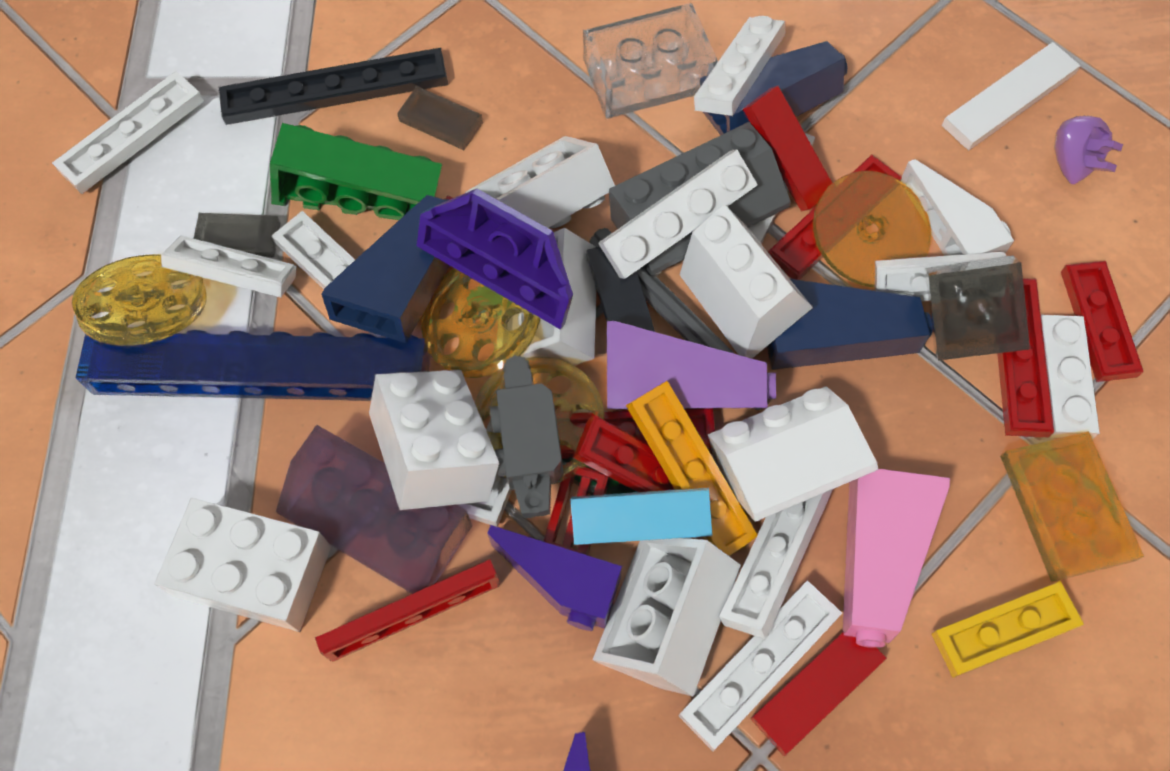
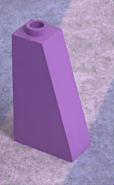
(695, 372)

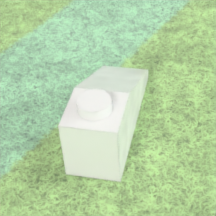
(956, 218)

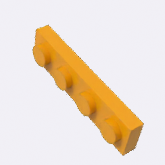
(690, 463)

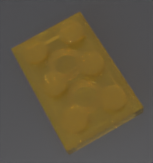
(1071, 506)

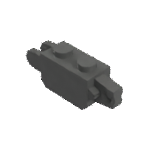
(529, 438)

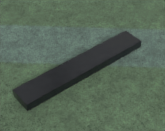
(332, 86)

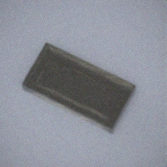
(440, 118)
(239, 232)

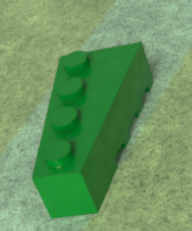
(347, 174)

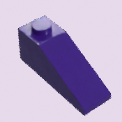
(568, 580)

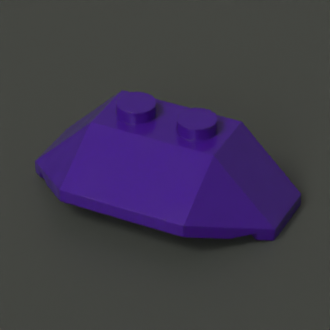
(500, 252)

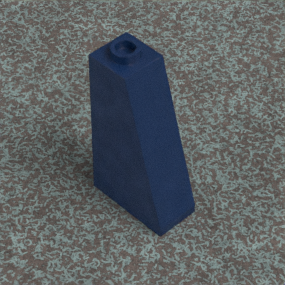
(804, 77)
(388, 282)
(850, 327)

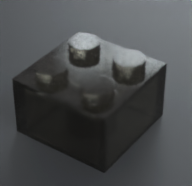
(977, 308)

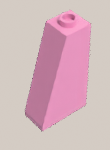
(886, 547)

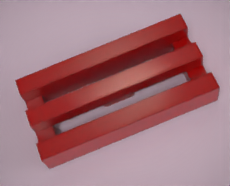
(561, 502)

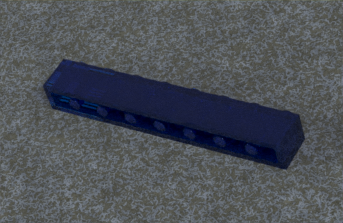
(249, 365)

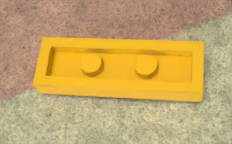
(1006, 629)

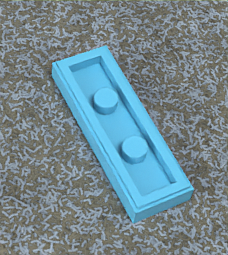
(641, 516)

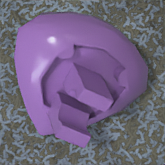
(1083, 146)

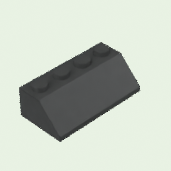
(647, 188)

